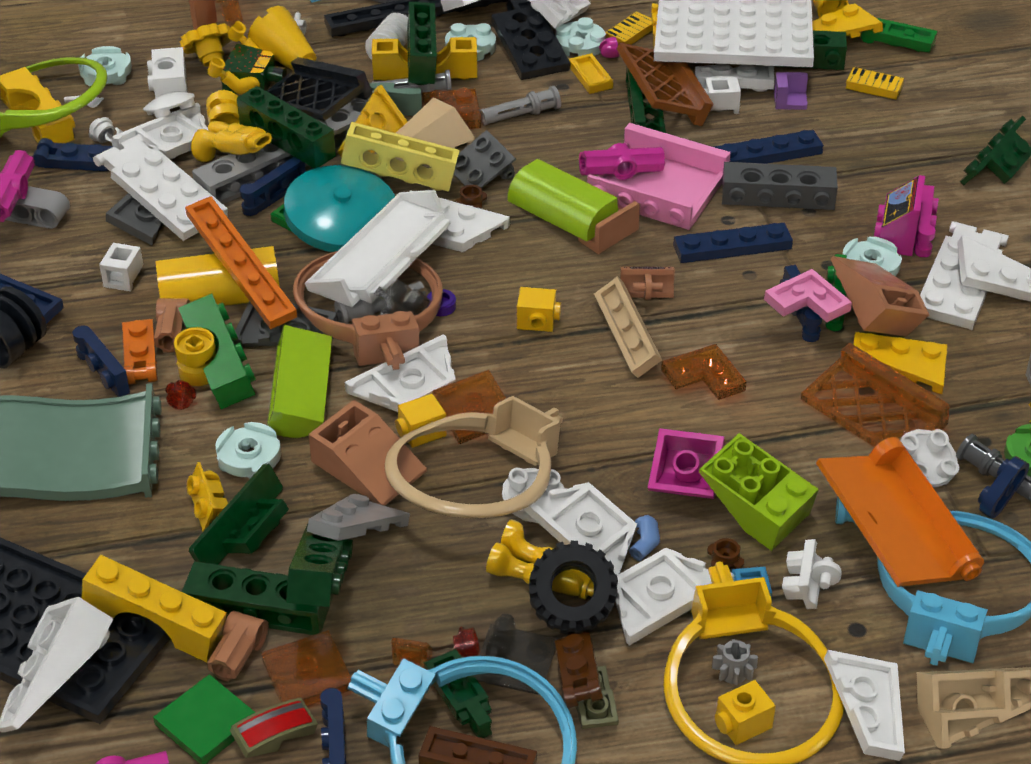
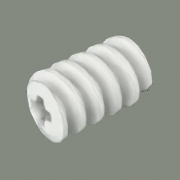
(392, 27)

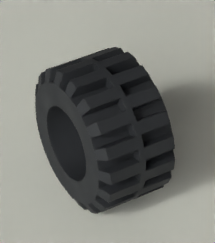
(578, 558)

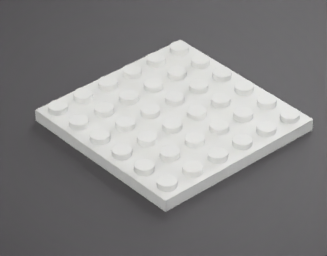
(735, 32)

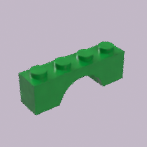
(226, 373)

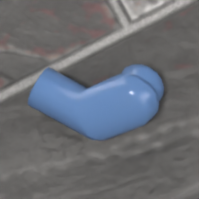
(649, 538)

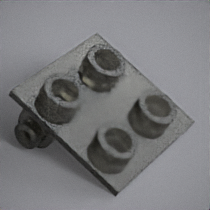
(523, 647)

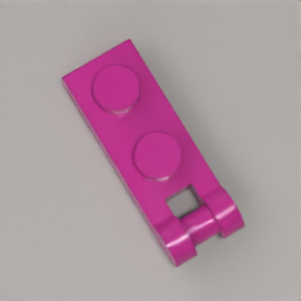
(926, 223)

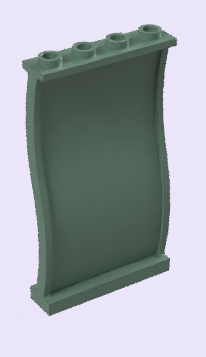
(79, 446)

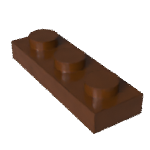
(452, 747)

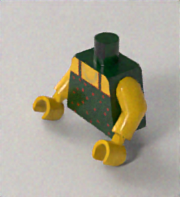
(246, 65)

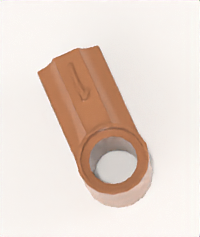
(168, 322)
(239, 638)

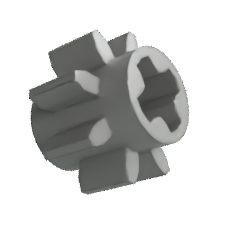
(734, 662)

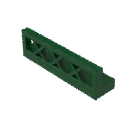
(639, 109)

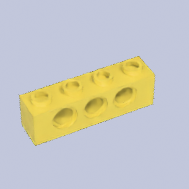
(412, 150)

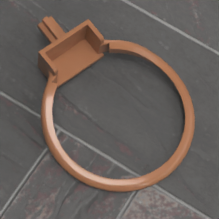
(380, 336)

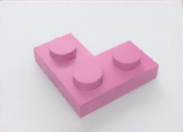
(811, 291)

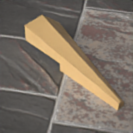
(437, 124)
(966, 701)

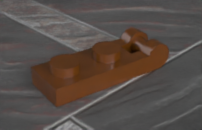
(578, 669)

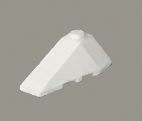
(60, 646)

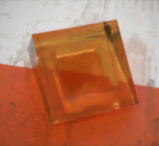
(413, 651)

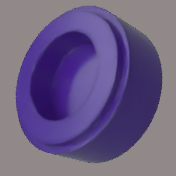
(447, 305)

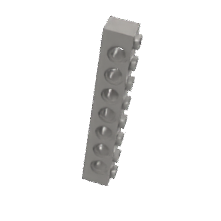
(227, 174)

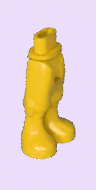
(228, 139)
(507, 556)

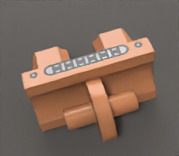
(648, 281)

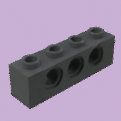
(779, 185)

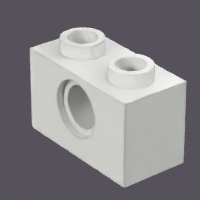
(167, 71)

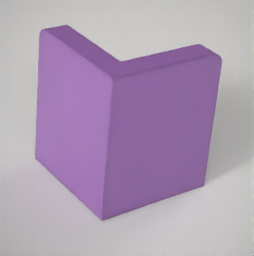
(790, 90)

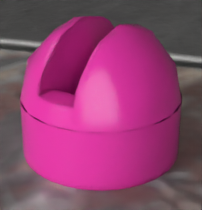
(608, 48)

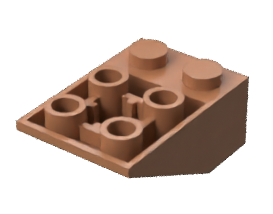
(880, 298)
(354, 451)

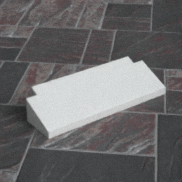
(381, 249)

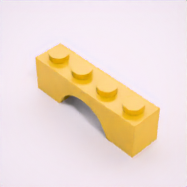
(391, 59)
(24, 92)
(187, 621)

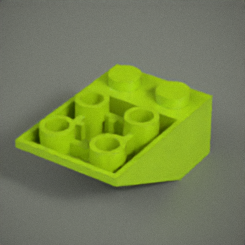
(759, 490)

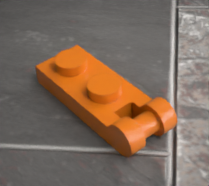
(139, 350)

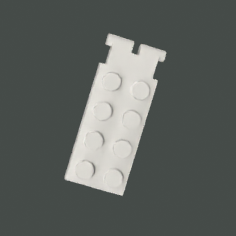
(155, 183)
(943, 292)

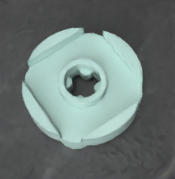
(485, 37)
(580, 37)
(110, 57)
(875, 248)
(246, 464)

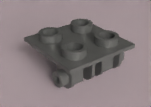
(484, 161)

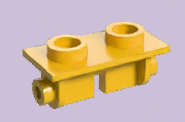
(206, 495)

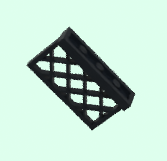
(321, 87)

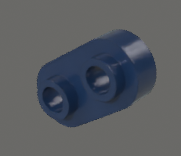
(1010, 476)

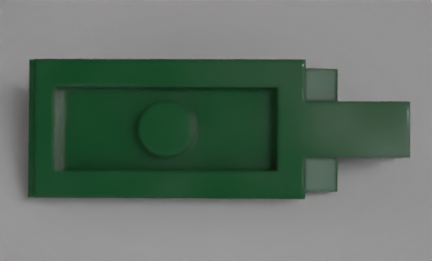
(464, 698)

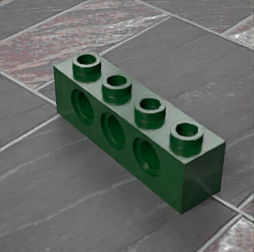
(421, 43)
(829, 50)
(288, 126)
(317, 569)
(253, 594)

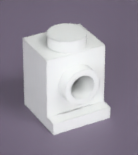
(724, 93)
(121, 266)

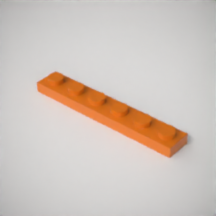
(241, 262)

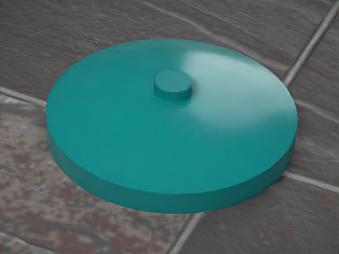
(333, 204)

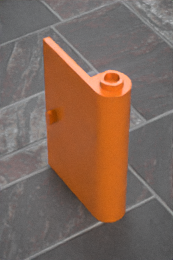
(902, 516)

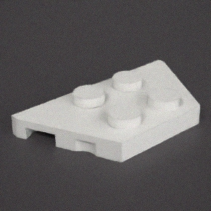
(169, 133)
(468, 225)
(423, 371)
(585, 517)
(657, 592)

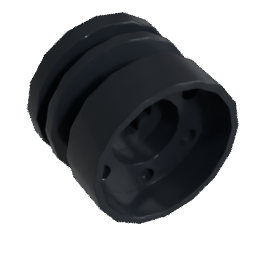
(20, 324)

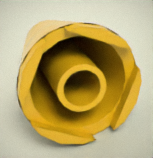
(281, 36)

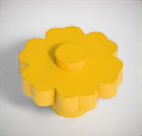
(206, 42)

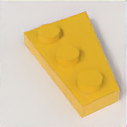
(849, 19)
(380, 113)
(911, 358)

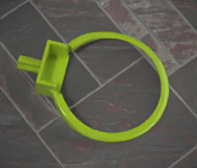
(29, 118)

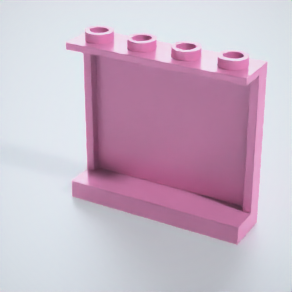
(680, 190)

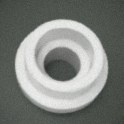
(99, 128)

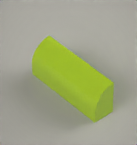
(561, 199)
(299, 382)

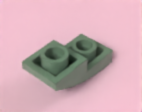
(406, 99)

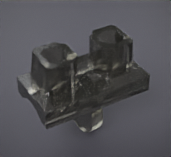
(402, 298)

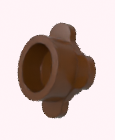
(472, 196)
(726, 551)

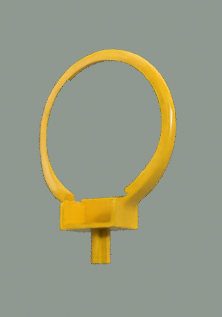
(734, 609)

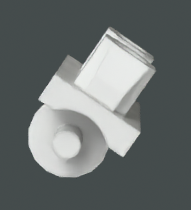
(813, 572)

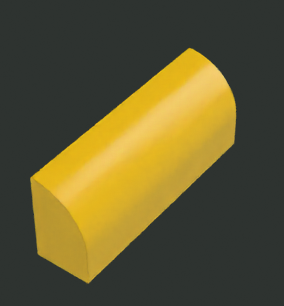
(205, 275)

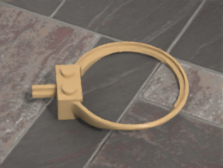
(514, 428)

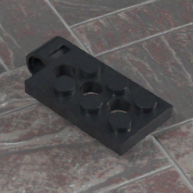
(521, 49)

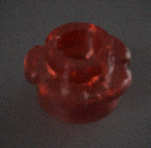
(180, 394)
(467, 642)

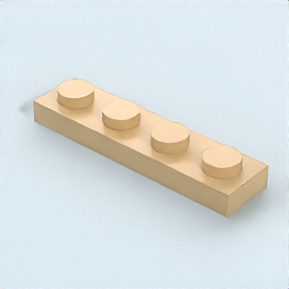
(628, 327)

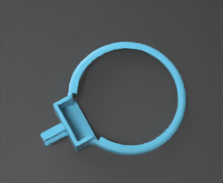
(950, 626)
(410, 683)

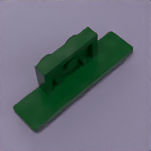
(1004, 155)
(244, 519)

